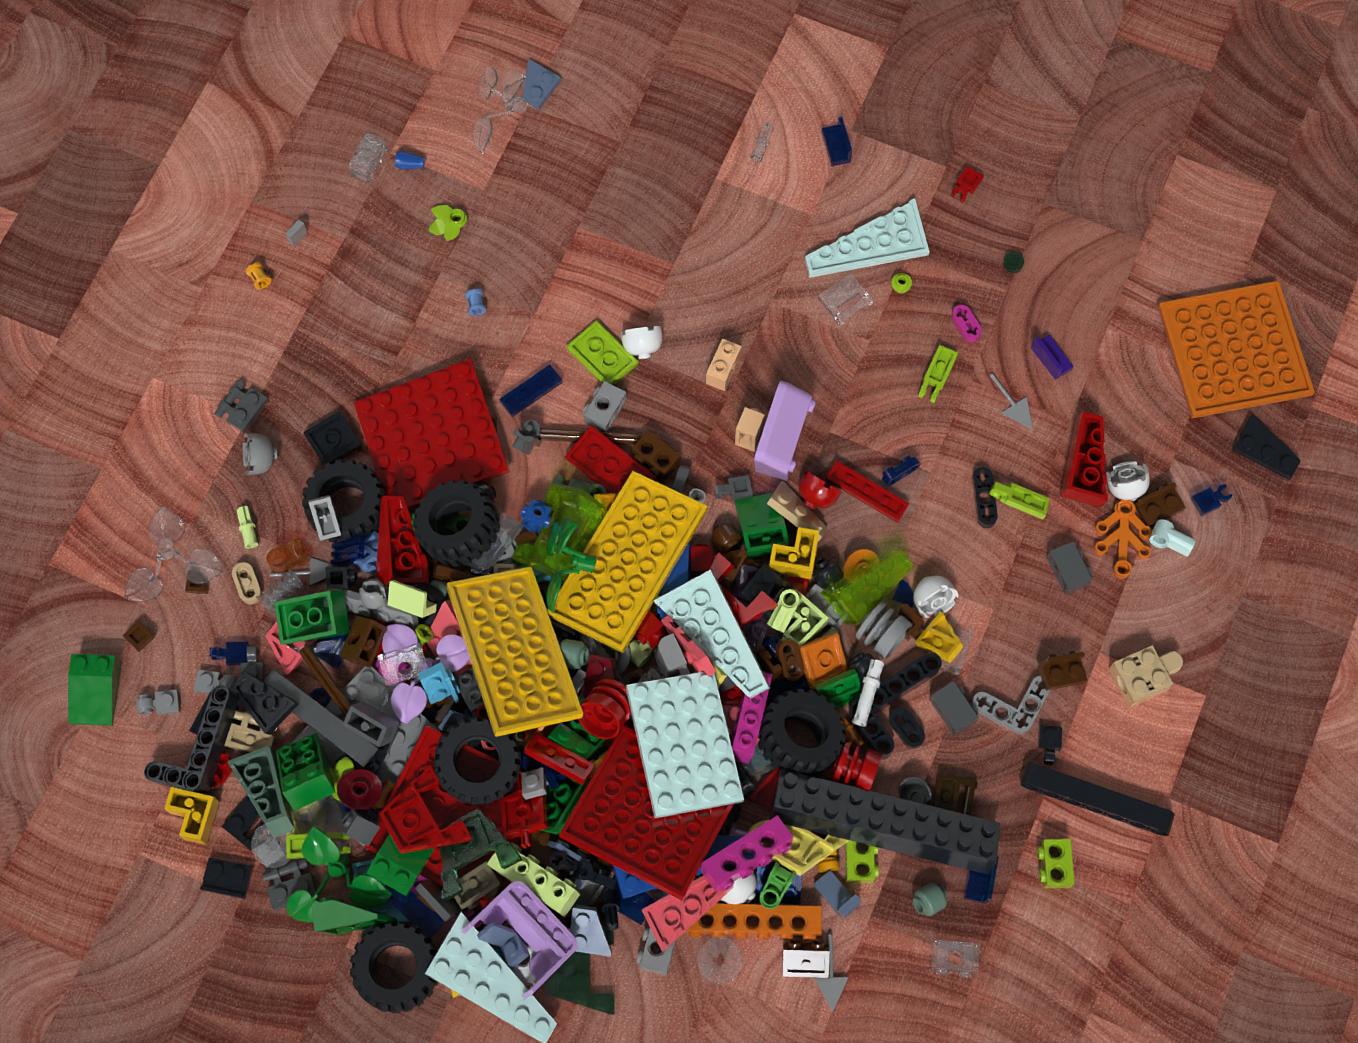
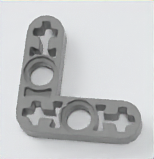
(1013, 713)

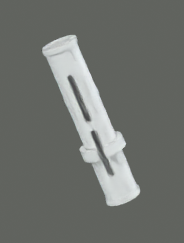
(871, 683)

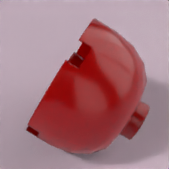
(817, 491)

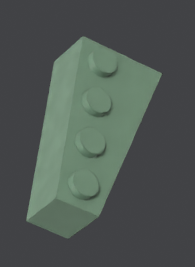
(261, 781)

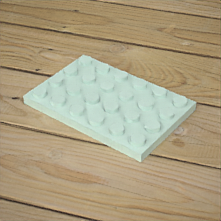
(684, 744)

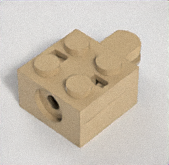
(1144, 671)

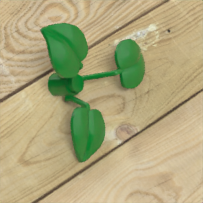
(579, 560)
(321, 849)

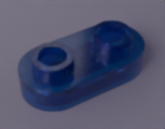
(906, 467)

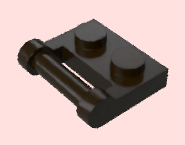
(948, 791)

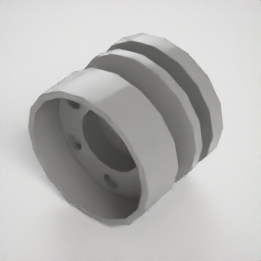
(883, 630)

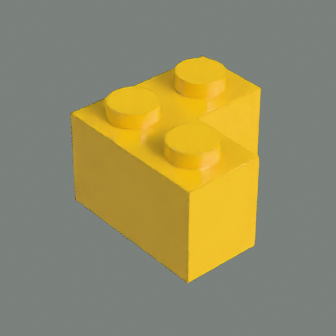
(796, 560)
(198, 813)

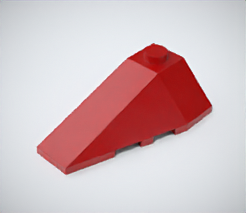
(398, 548)

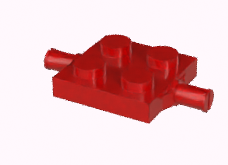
(523, 816)

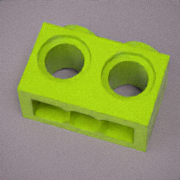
(855, 858)
(1063, 863)

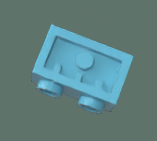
(439, 683)

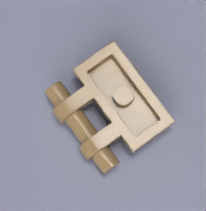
(244, 738)

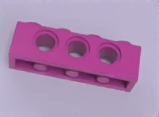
(748, 724)
(772, 831)

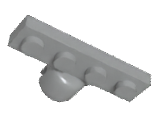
(373, 603)

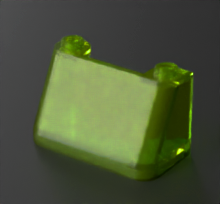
(565, 503)

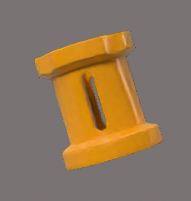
(259, 277)

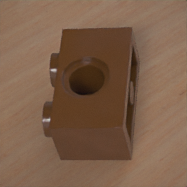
(363, 641)

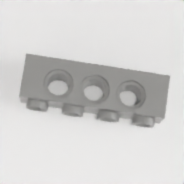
(652, 962)

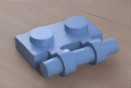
(370, 554)

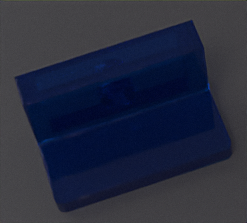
(837, 143)
(980, 886)
(632, 906)

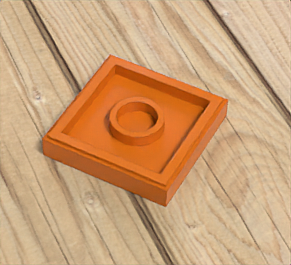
(823, 659)

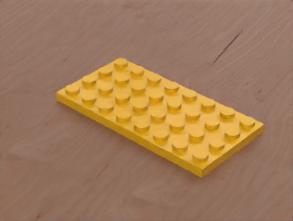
(634, 558)
(514, 651)

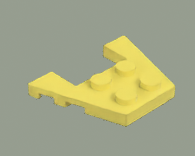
(806, 850)

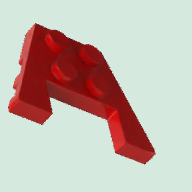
(721, 568)
(412, 823)

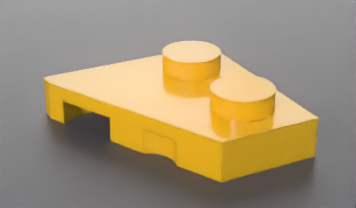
(940, 639)

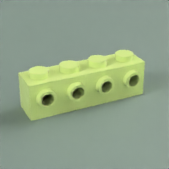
(542, 882)

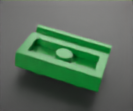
(840, 689)

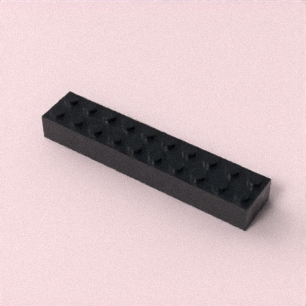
(886, 822)

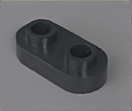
(908, 728)

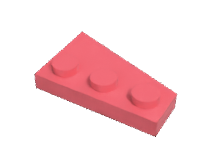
(690, 650)

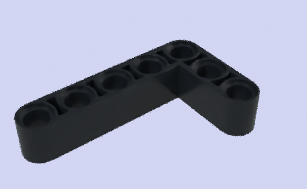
(889, 697)
(202, 748)

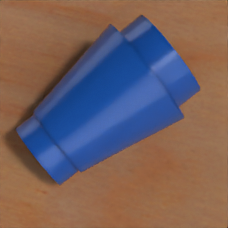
(408, 160)

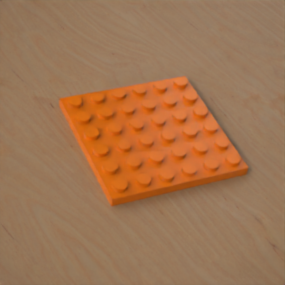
(1235, 349)

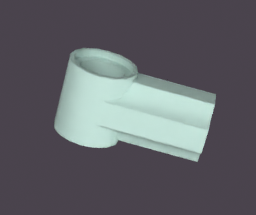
(1166, 536)

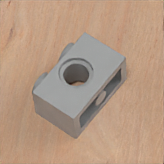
(604, 418)

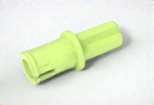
(247, 527)

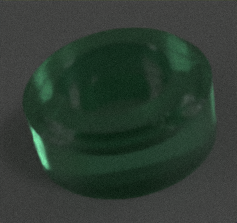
(1013, 262)

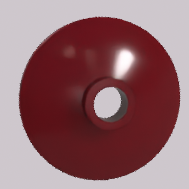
(359, 781)

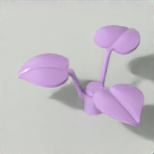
(411, 700)

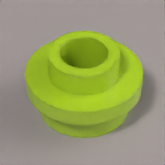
(901, 288)

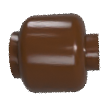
(726, 538)

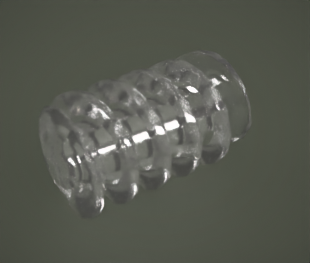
(282, 591)

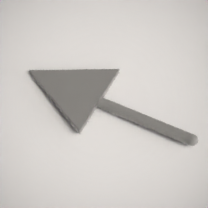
(1018, 411)
(317, 571)
(832, 986)

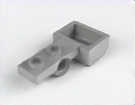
(671, 657)

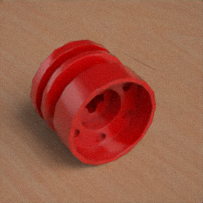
(605, 709)
(855, 767)

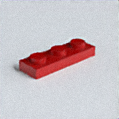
(559, 759)

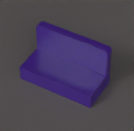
(1051, 356)

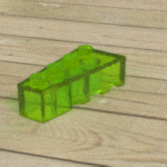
(867, 587)

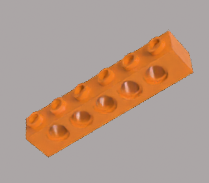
(741, 912)

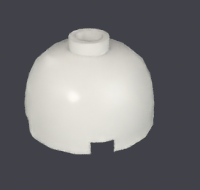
(642, 341)
(1128, 480)
(934, 595)
(742, 891)

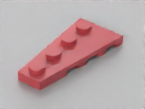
(673, 917)

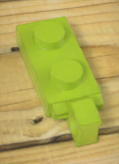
(1021, 499)

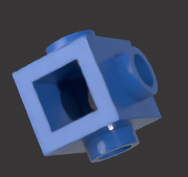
(531, 521)

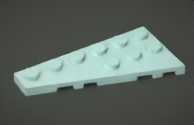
(879, 242)
(709, 621)
(485, 979)

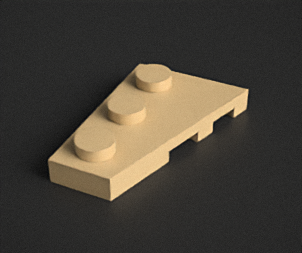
(794, 509)

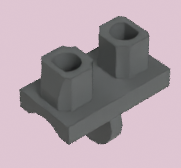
(527, 437)

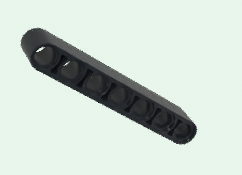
(1097, 799)

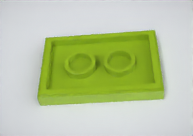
(602, 354)

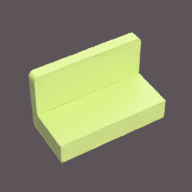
(410, 599)

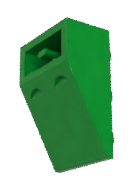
(760, 526)
(576, 739)
(304, 772)

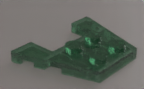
(484, 840)
(572, 982)

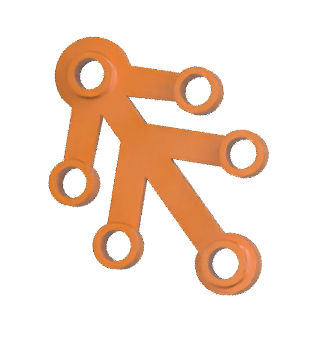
(1124, 536)

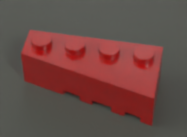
(1085, 465)

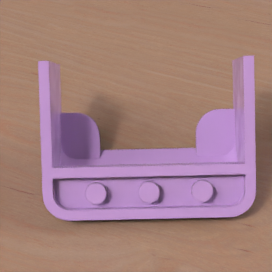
(782, 431)
(535, 925)

